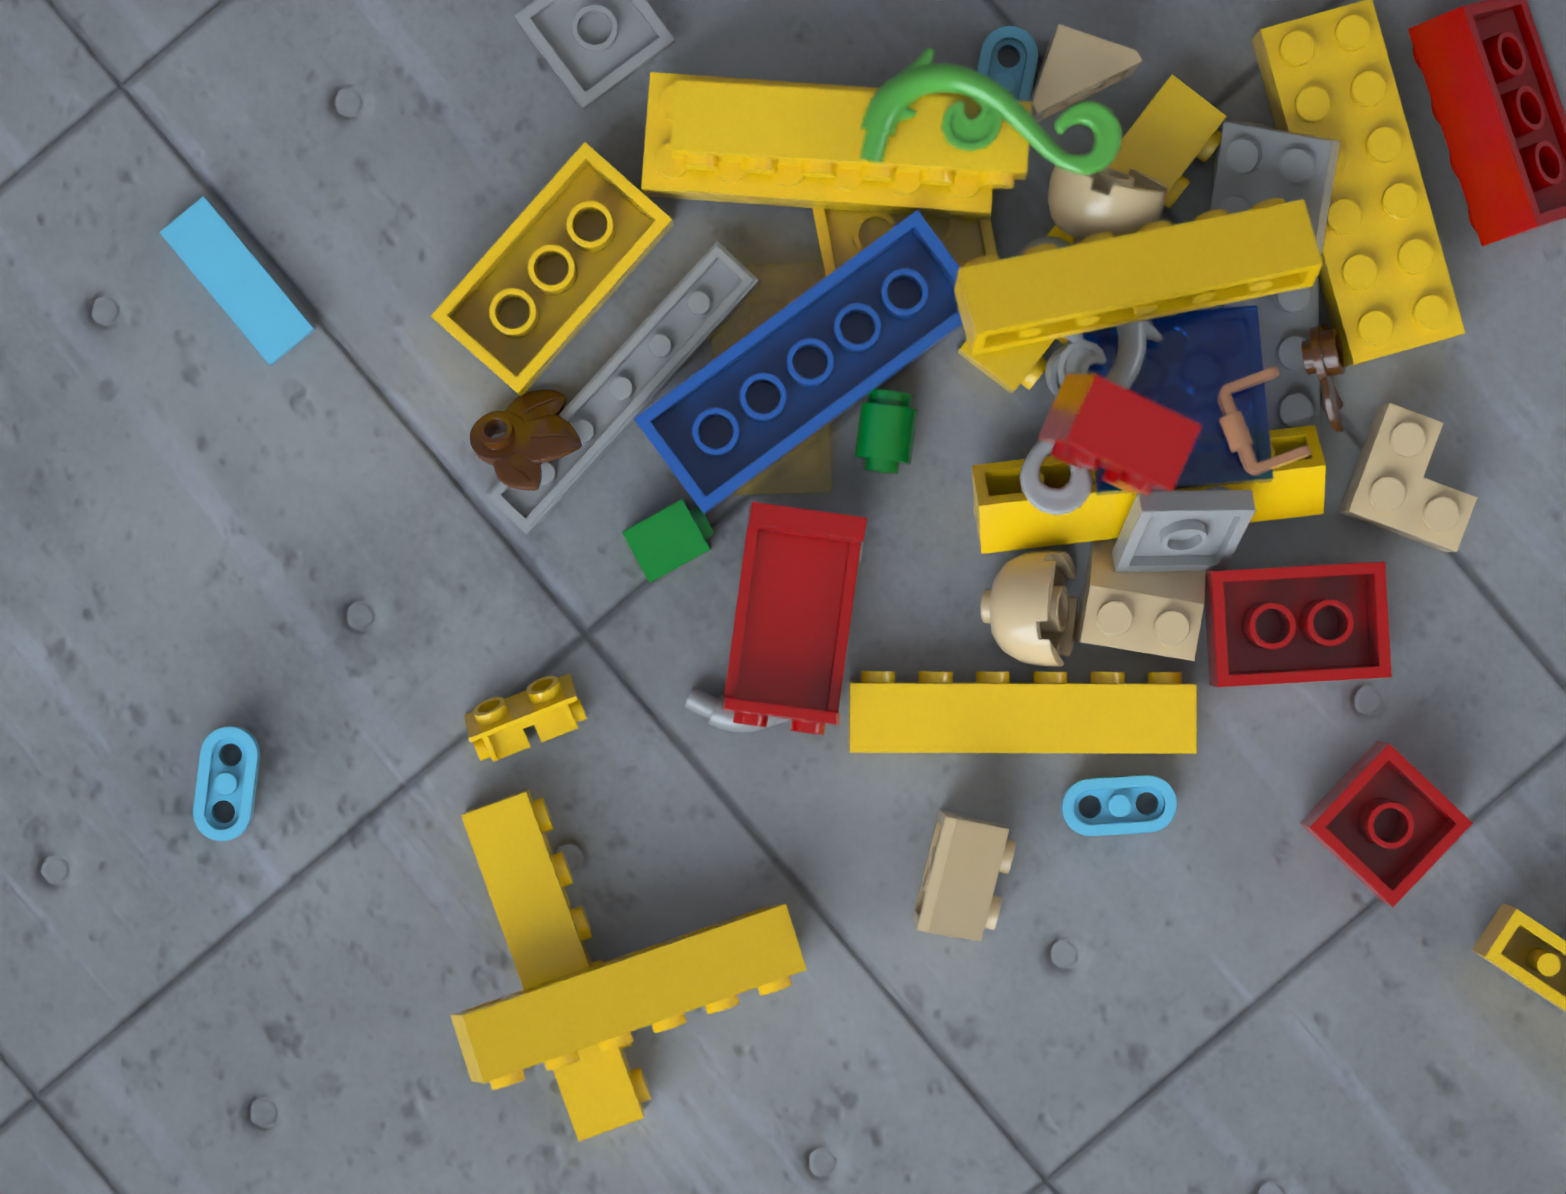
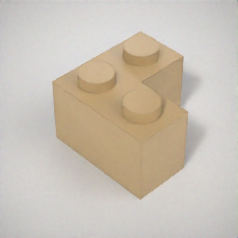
(1391, 485)

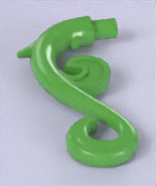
(922, 78)

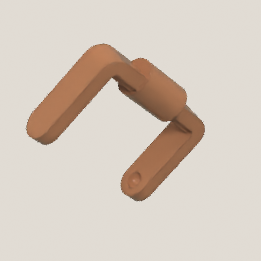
(1238, 433)

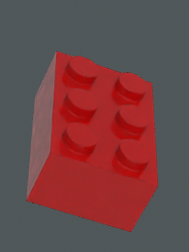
(1297, 624)

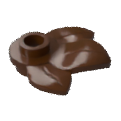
(1325, 356)
(531, 438)

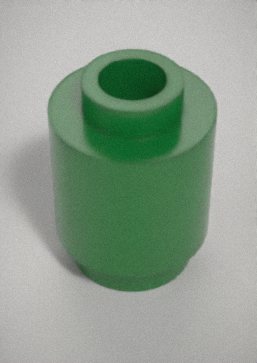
(886, 431)

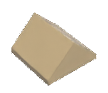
(1077, 68)

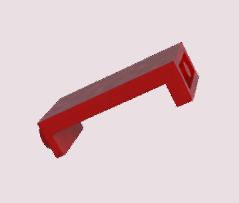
(793, 616)

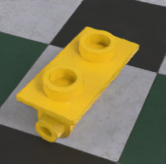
(499, 723)

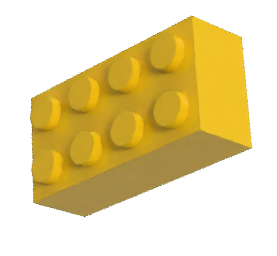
(553, 269)

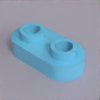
(1017, 79)
(226, 782)
(1118, 805)

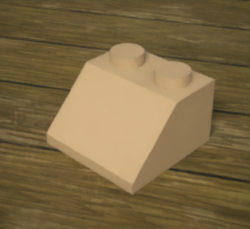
(1140, 609)
(962, 876)

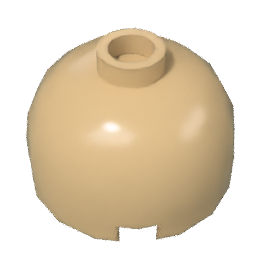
(1104, 202)
(1032, 608)

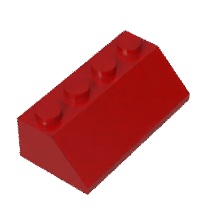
(1497, 114)

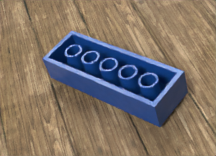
(807, 363)

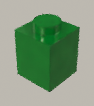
(669, 539)

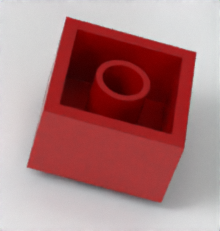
(1119, 431)
(1386, 823)

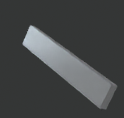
(635, 378)

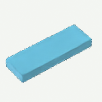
(237, 281)

